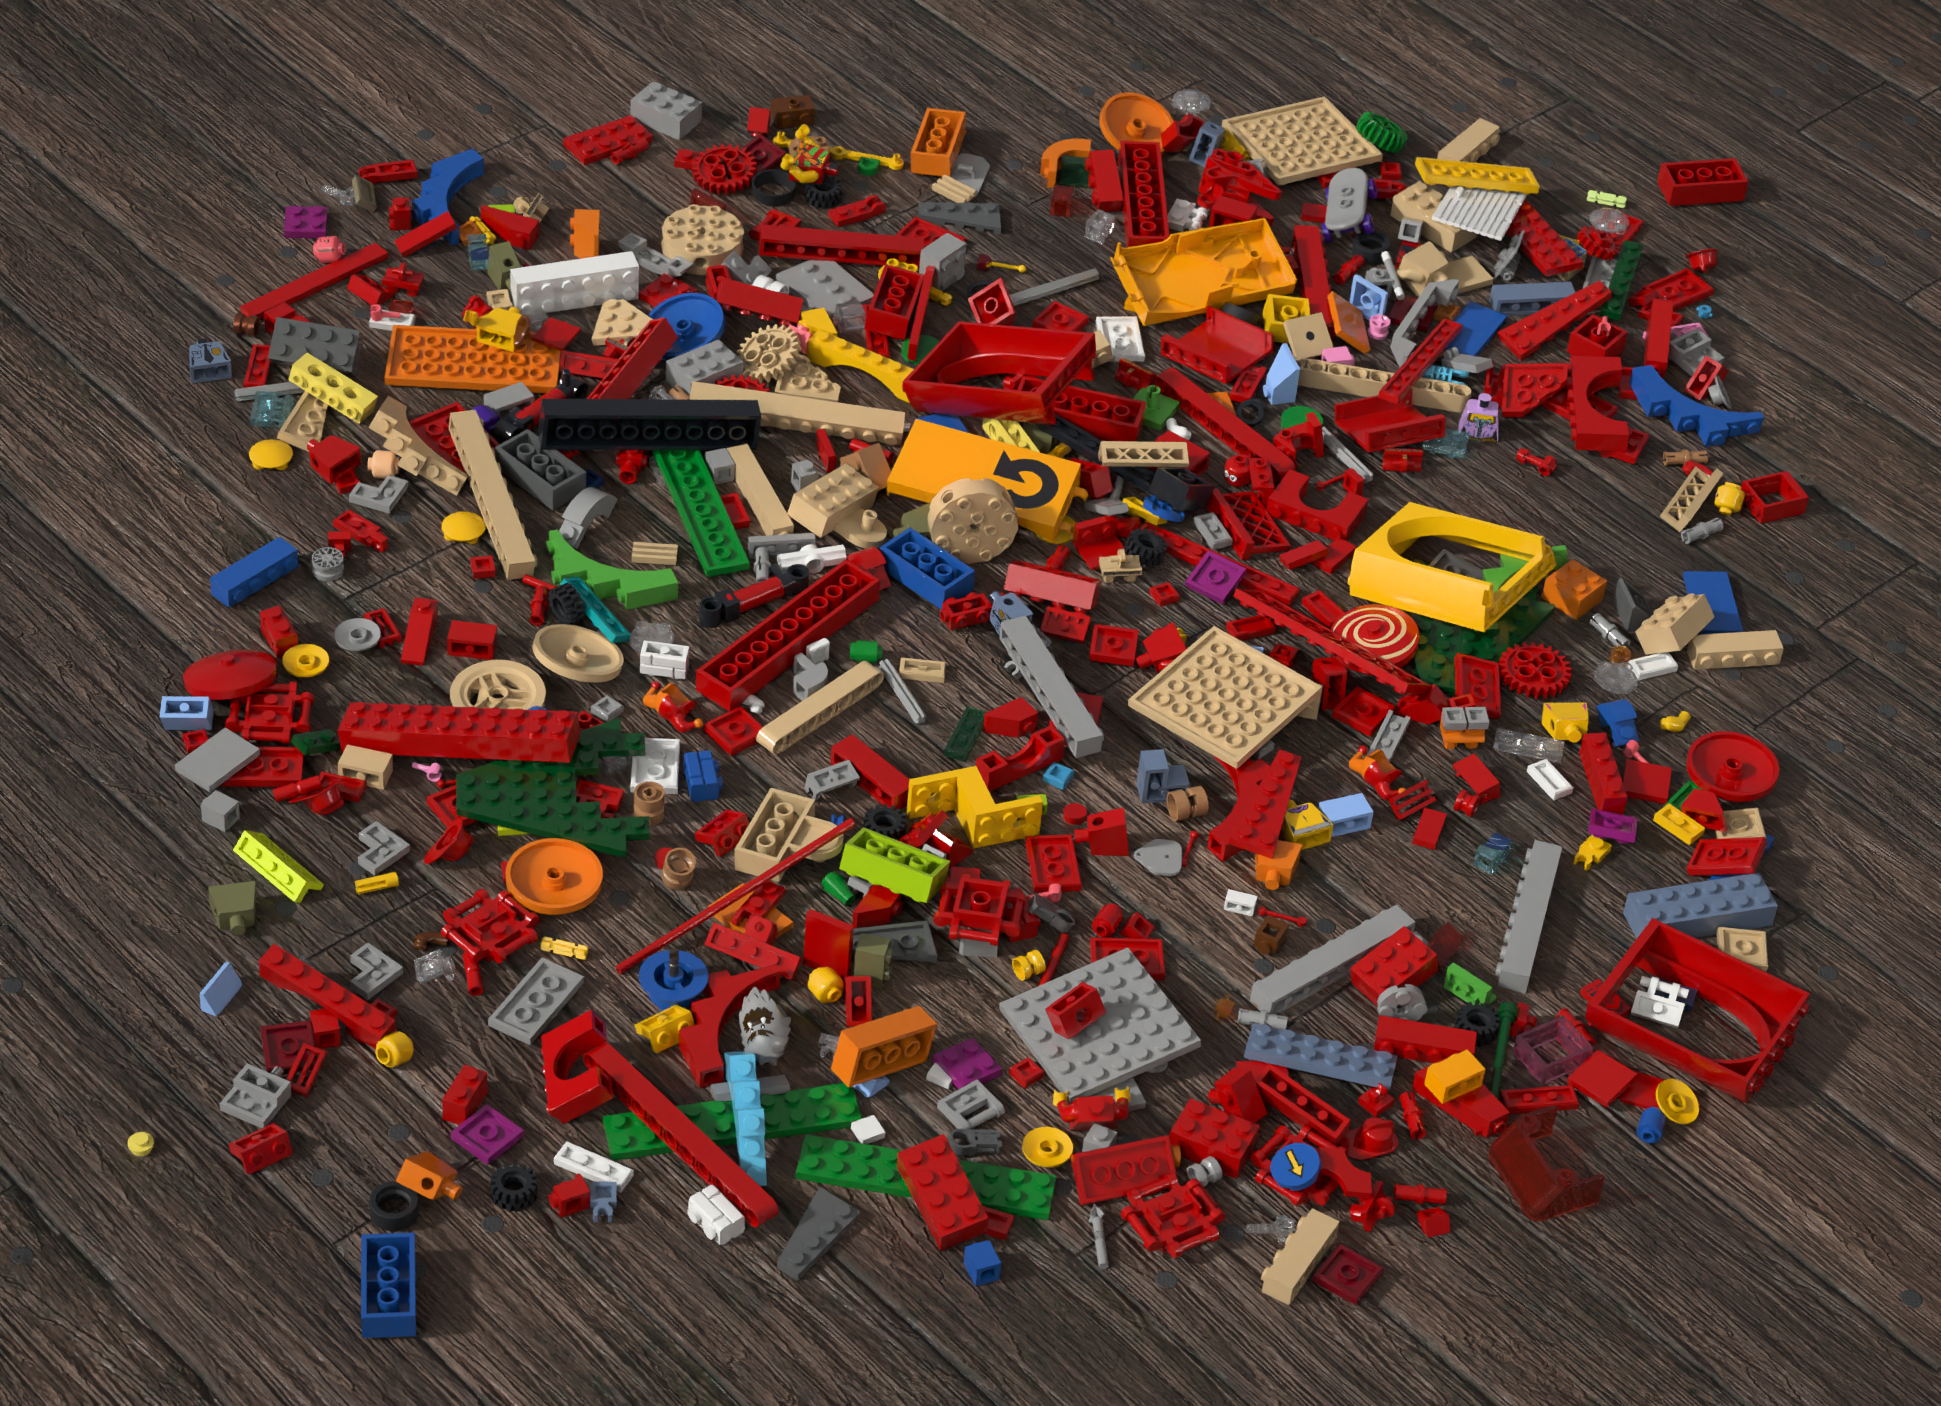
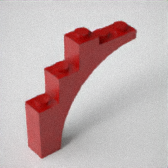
(1246, 781)
(710, 1015)

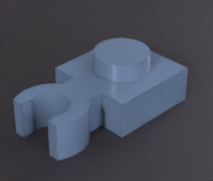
(603, 1199)

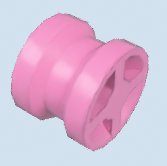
(1379, 327)

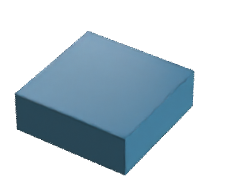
(1058, 775)

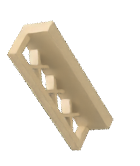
(1143, 454)
(1692, 502)

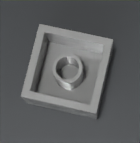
(948, 258)

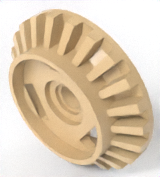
(515, 681)

